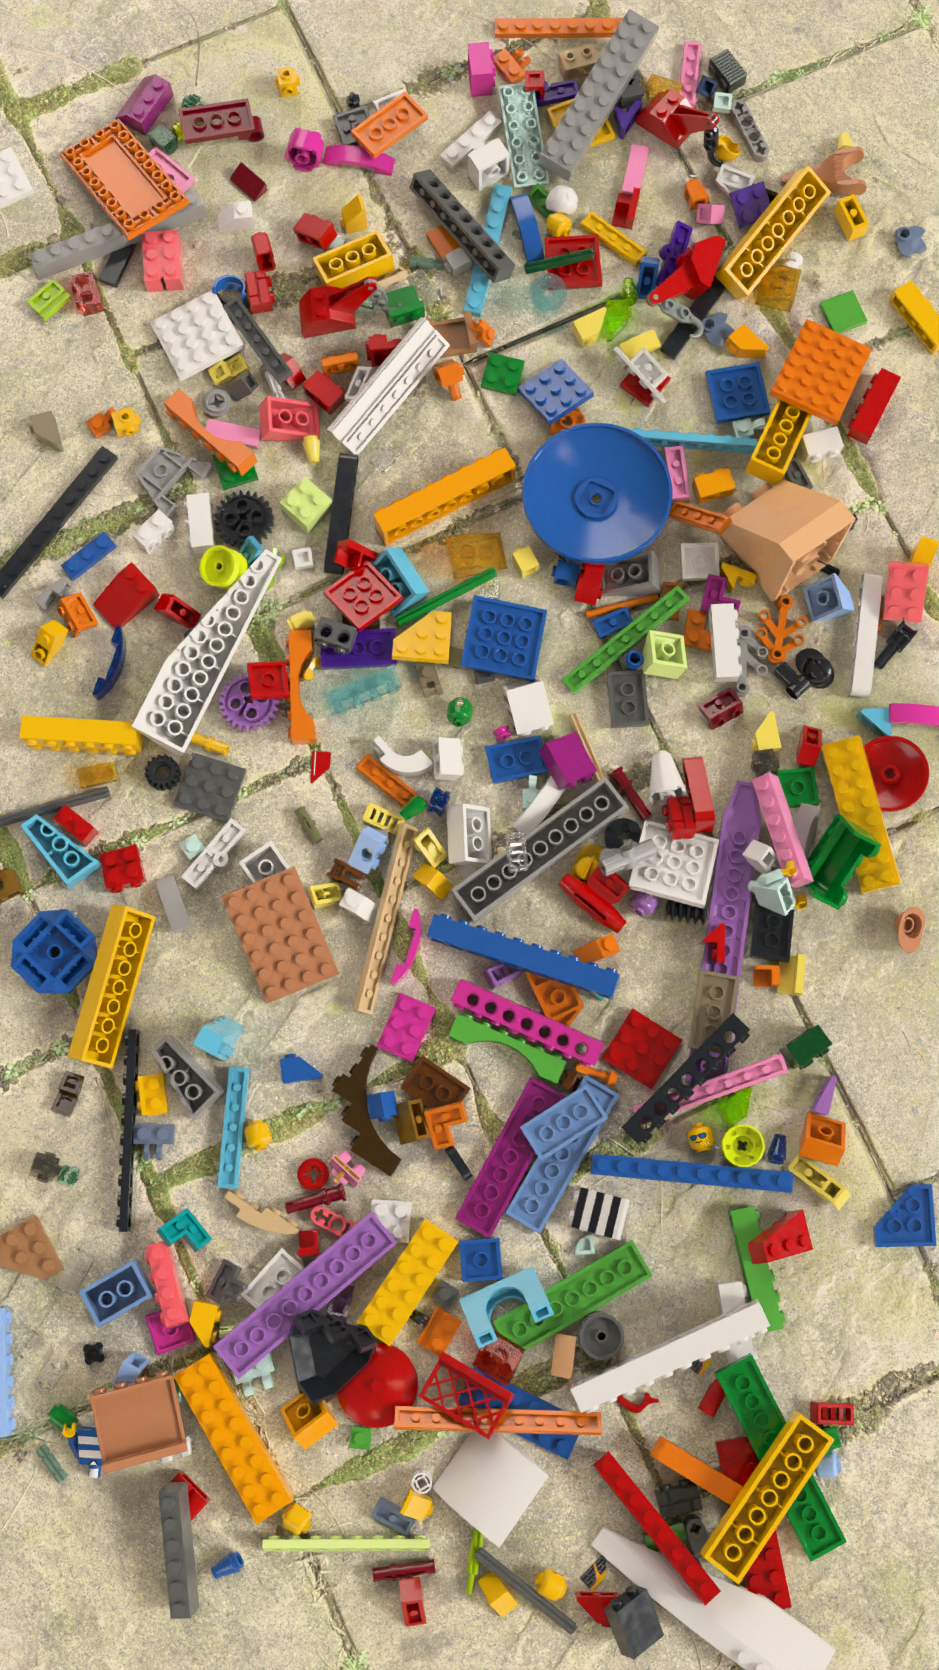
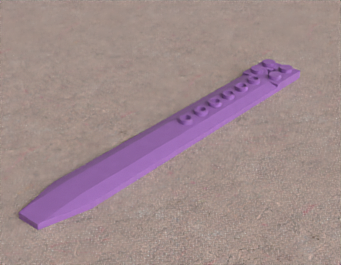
(730, 891)

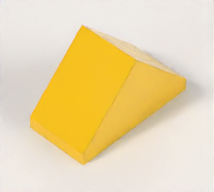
(433, 881)
(497, 1593)

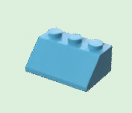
(402, 576)

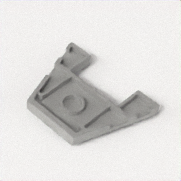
(163, 470)

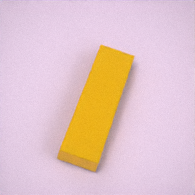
(613, 238)

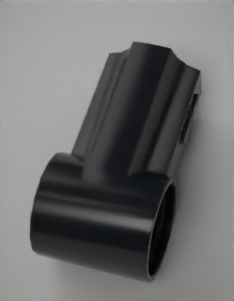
(794, 683)

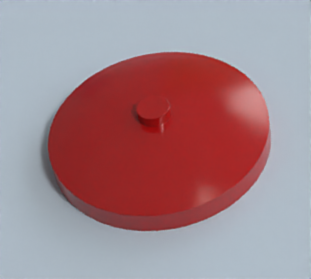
(897, 771)
(379, 1387)

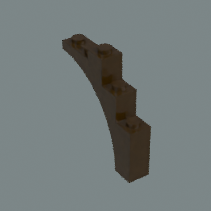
(368, 1144)

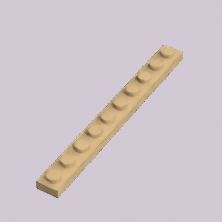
(385, 919)

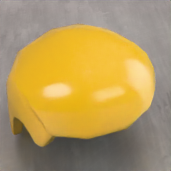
(727, 149)

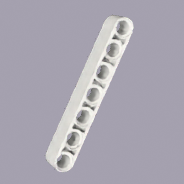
(865, 635)

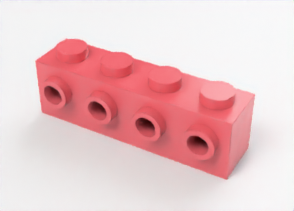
(167, 1284)

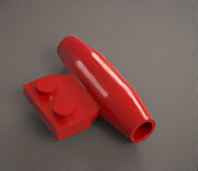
(597, 897)

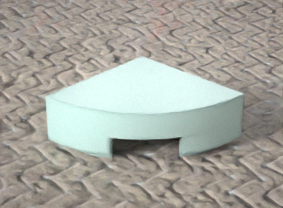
(585, 1245)

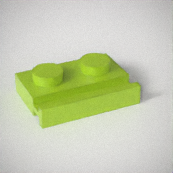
(49, 299)

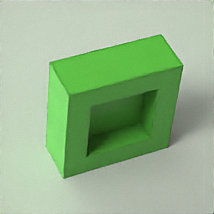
(360, 1437)

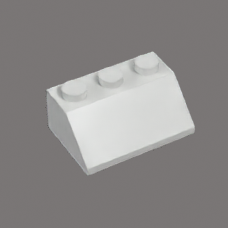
(469, 835)

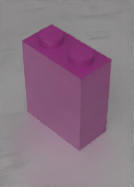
(568, 761)

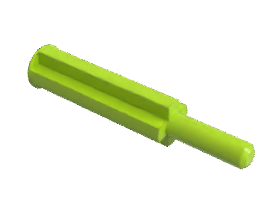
(473, 1563)

